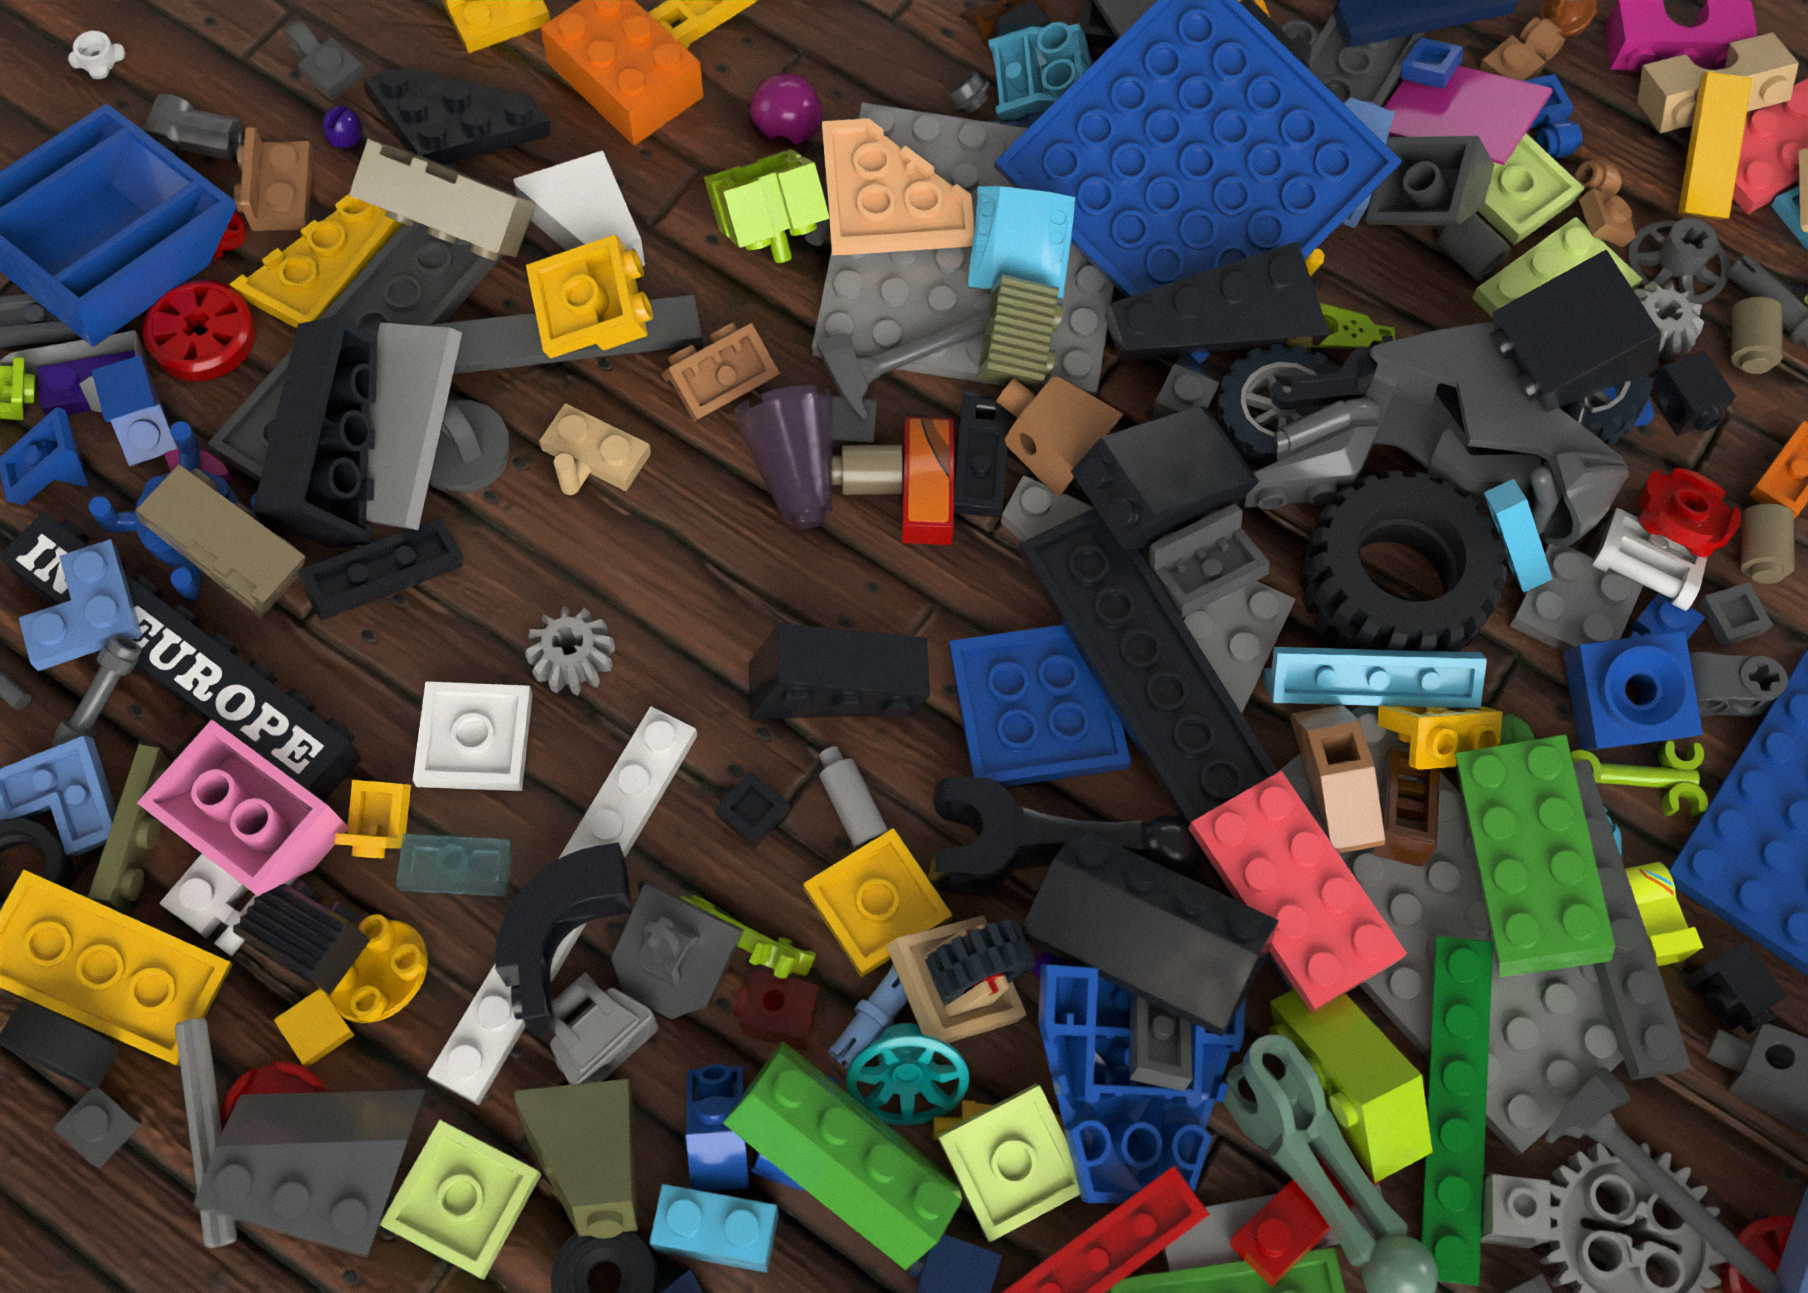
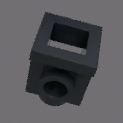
(1739, 988)

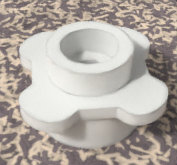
(95, 54)

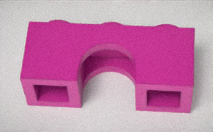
(1643, 33)

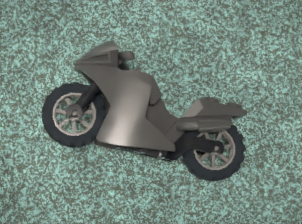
(1443, 403)

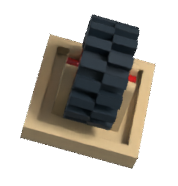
(963, 976)

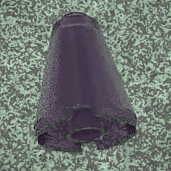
(793, 450)

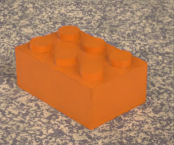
(623, 64)

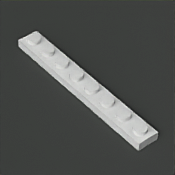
(616, 815)

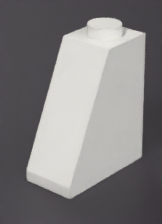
(579, 203)

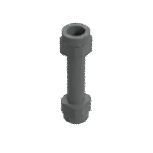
(116, 659)

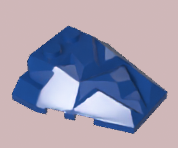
(1118, 1127)

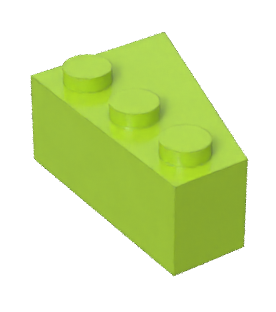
(1364, 1081)

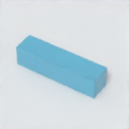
(1519, 534)

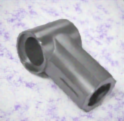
(181, 127)

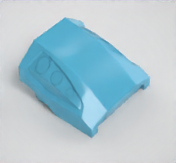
(1037, 67)
(1021, 236)

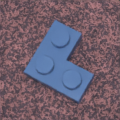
(97, 609)
(70, 784)

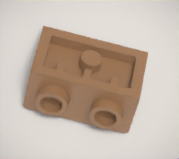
(274, 183)
(720, 371)

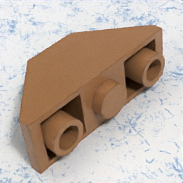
(1340, 776)

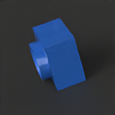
(1665, 687)

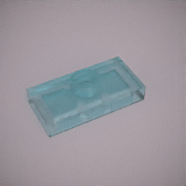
(454, 865)

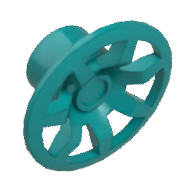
(906, 1070)

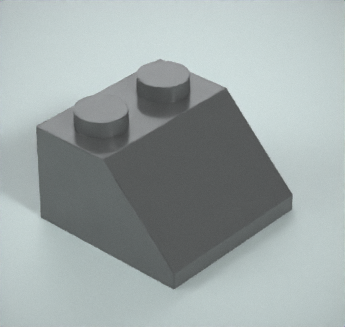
(1436, 183)

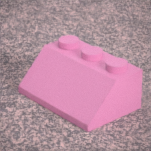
(242, 811)

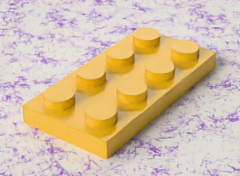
(103, 966)

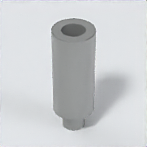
(851, 798)

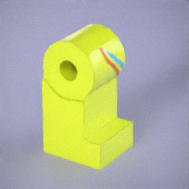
(1661, 914)

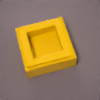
(313, 1028)

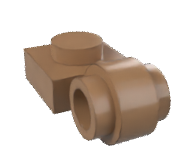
(1524, 60)
(1604, 211)

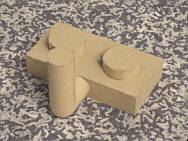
(592, 447)

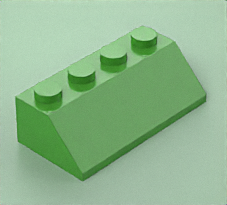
(845, 1157)

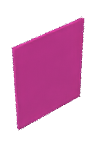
(1469, 105)

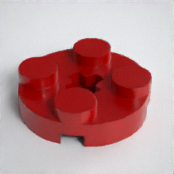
(1687, 511)

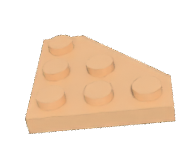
(888, 195)

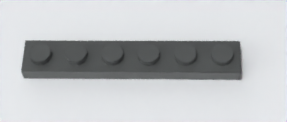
(1632, 979)

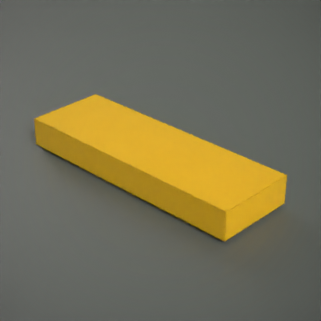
(1715, 145)

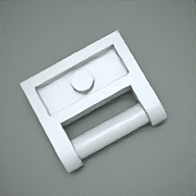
(1650, 559)

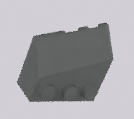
(311, 1163)

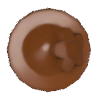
(1569, 15)

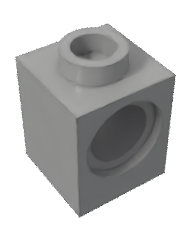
(1515, 1211)

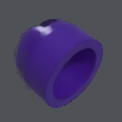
(346, 126)

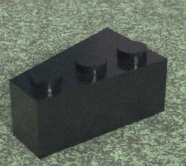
(837, 674)

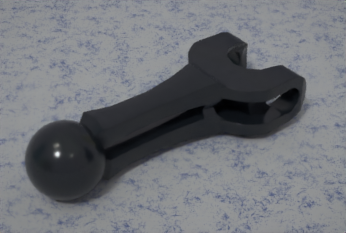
(1024, 839)

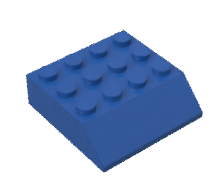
(105, 223)

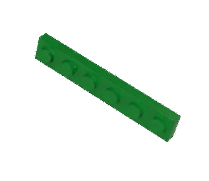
(1457, 1107)

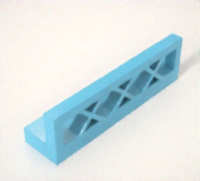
(1376, 677)

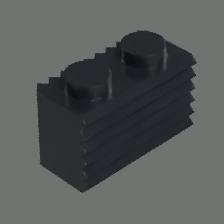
(303, 934)

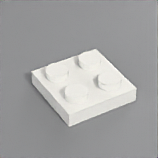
(473, 736)

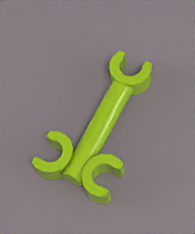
(1673, 774)
(765, 951)

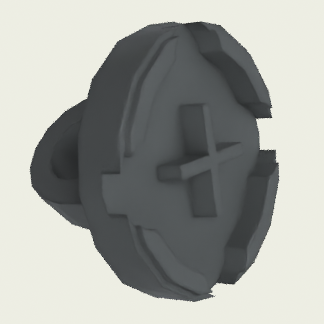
(470, 448)

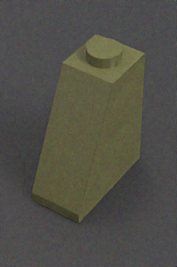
(586, 1151)

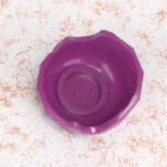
(786, 108)

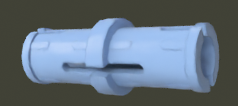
(871, 1019)

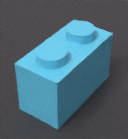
(714, 1228)

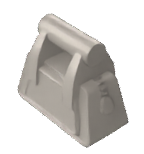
(601, 1034)

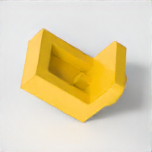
(376, 818)

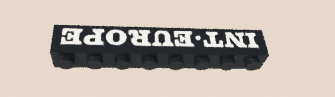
(201, 668)

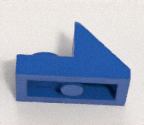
(134, 409)
(40, 456)

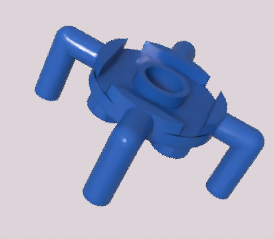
(186, 576)

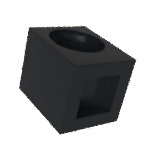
(1691, 394)

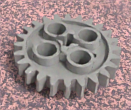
(1632, 1207)

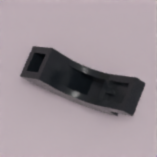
(549, 907)

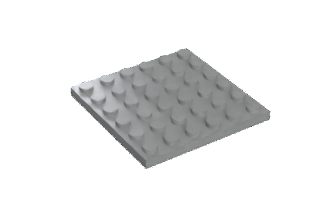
(913, 293)

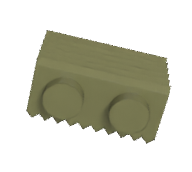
(1020, 332)

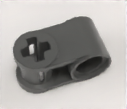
(1733, 683)

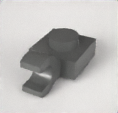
(325, 66)

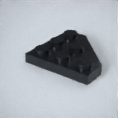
(451, 116)

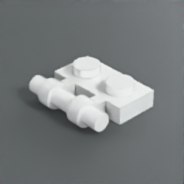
(206, 899)

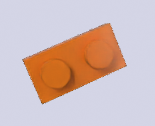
(1787, 476)

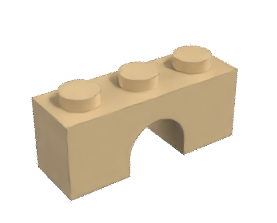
(1671, 85)

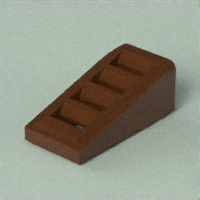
(1406, 839)

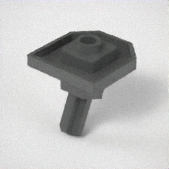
(673, 953)

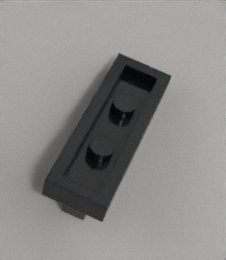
(380, 568)

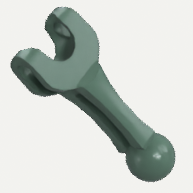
(1289, 1122)

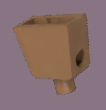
(1055, 428)

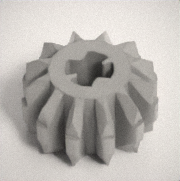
(1674, 318)
(585, 636)

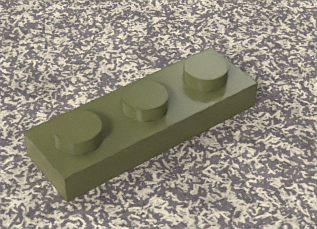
(132, 833)

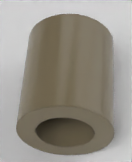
(1756, 334)
(869, 469)
(1767, 543)

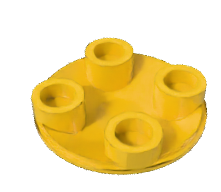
(384, 973)

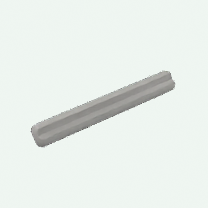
(202, 1116)

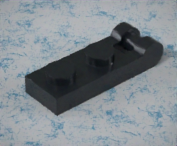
(981, 456)

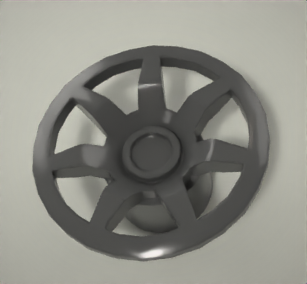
(1681, 256)

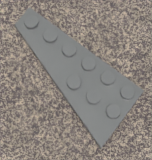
(1231, 632)

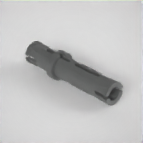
(1759, 283)

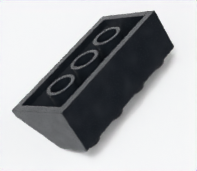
(1150, 930)

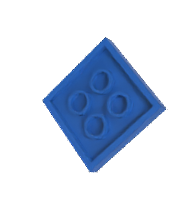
(1033, 709)

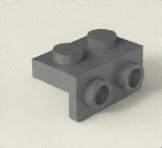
(1206, 560)

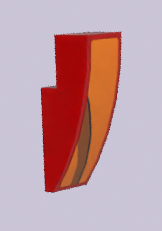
(928, 481)

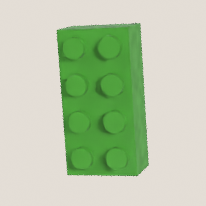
(1534, 857)

